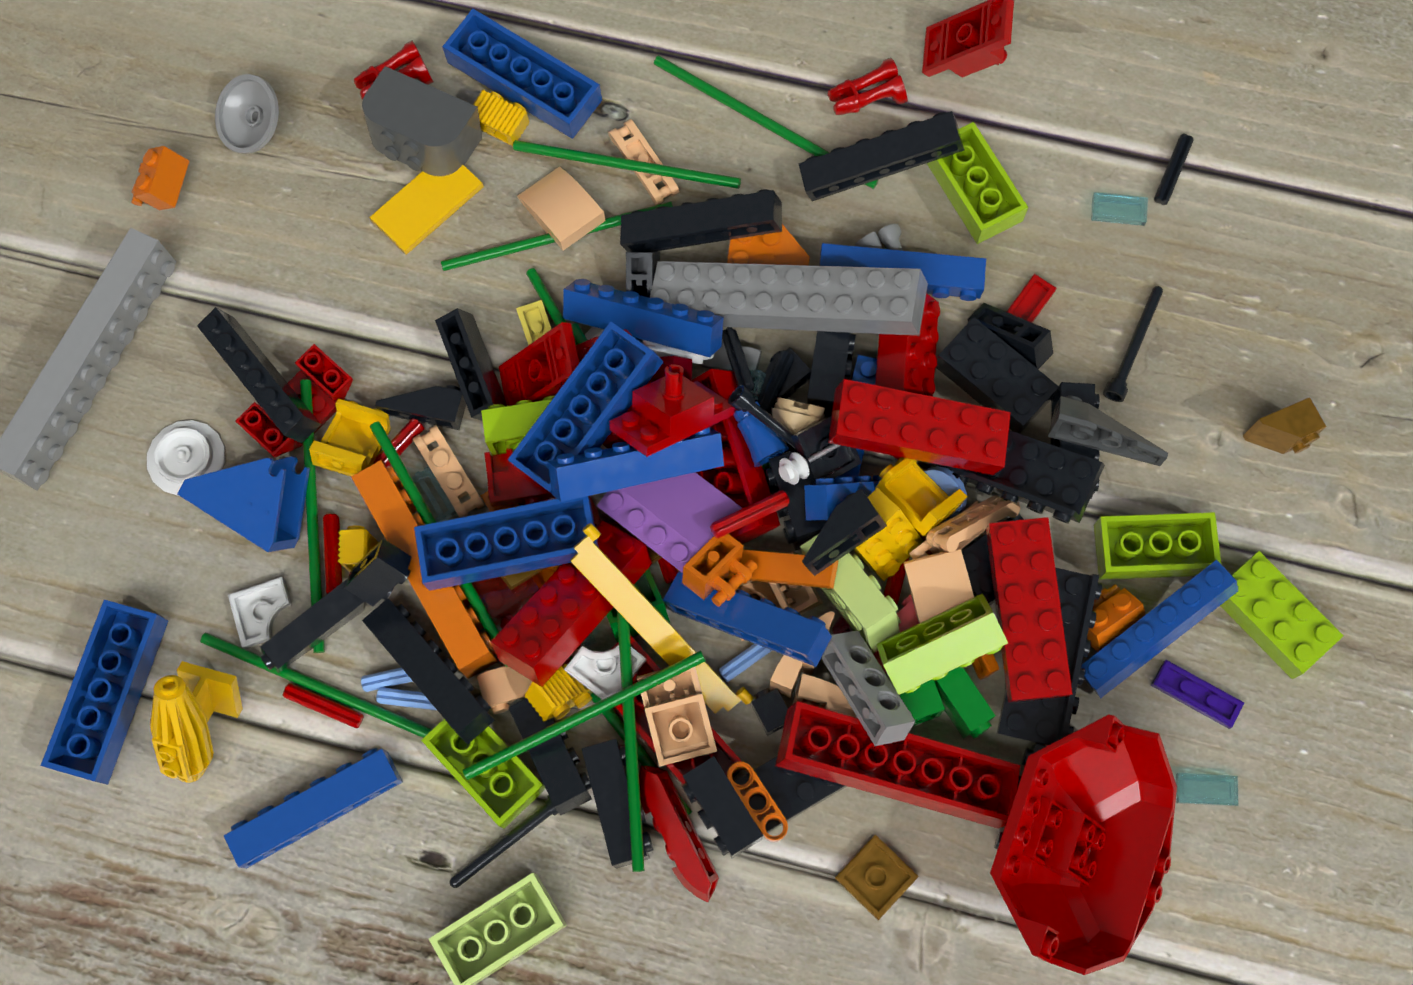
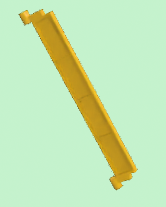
(648, 620)

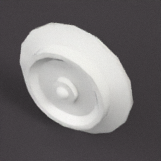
(184, 452)

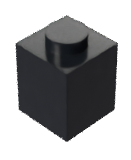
(770, 710)

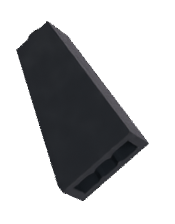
(311, 628)

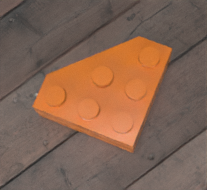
(771, 248)

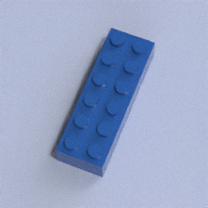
(522, 73)
(587, 402)
(501, 542)
(105, 692)

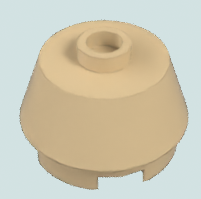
(796, 414)

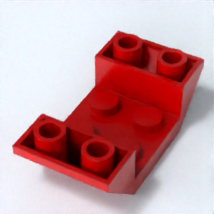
(328, 385)

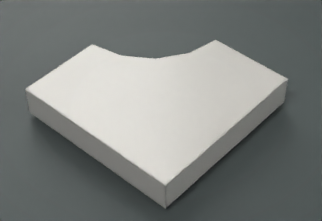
(256, 610)
(601, 670)

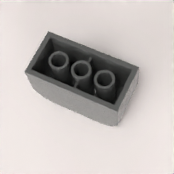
(420, 124)

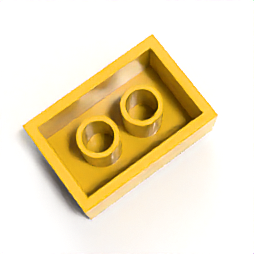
(892, 544)

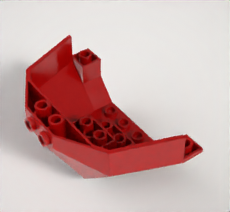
(1088, 844)

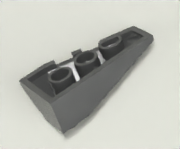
(1090, 427)

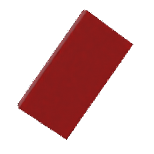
(1032, 299)

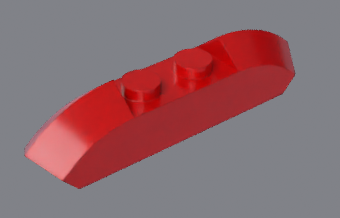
(681, 839)

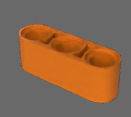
(752, 787)

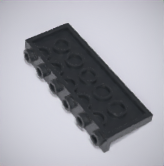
(1040, 477)
(1049, 719)

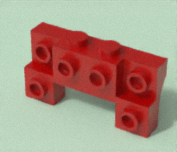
(510, 484)

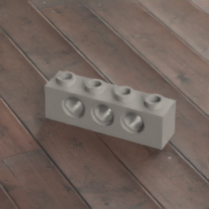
(867, 688)

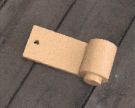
(502, 687)

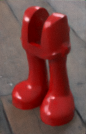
(407, 55)
(851, 101)

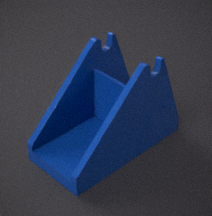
(255, 500)

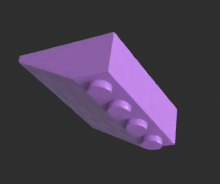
(670, 514)

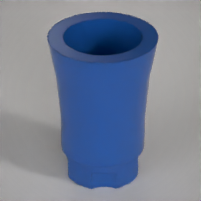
(759, 438)

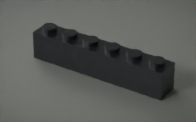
(881, 156)
(702, 222)
(258, 375)
(428, 671)

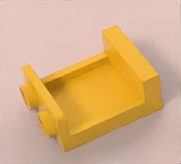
(349, 441)
(918, 495)

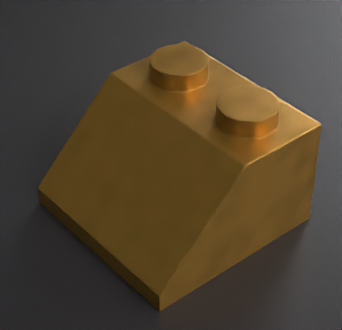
(1288, 428)

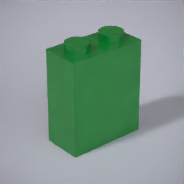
(964, 703)

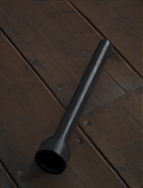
(1117, 388)
(742, 400)
(503, 844)

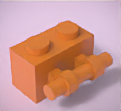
(160, 178)
(713, 564)
(1114, 614)

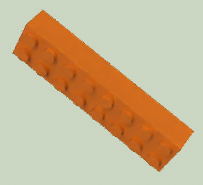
(445, 606)

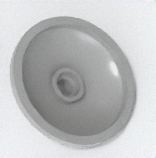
(246, 114)

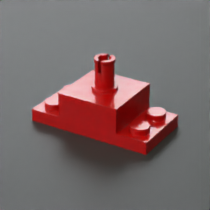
(969, 39)
(540, 367)
(669, 412)

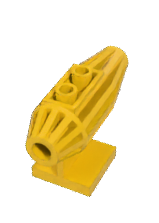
(182, 715)

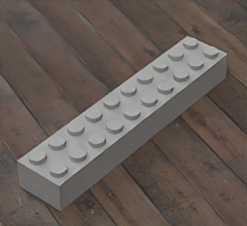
(798, 295)
(84, 359)

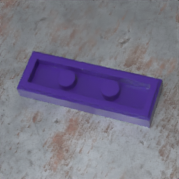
(1197, 694)

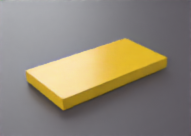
(424, 206)

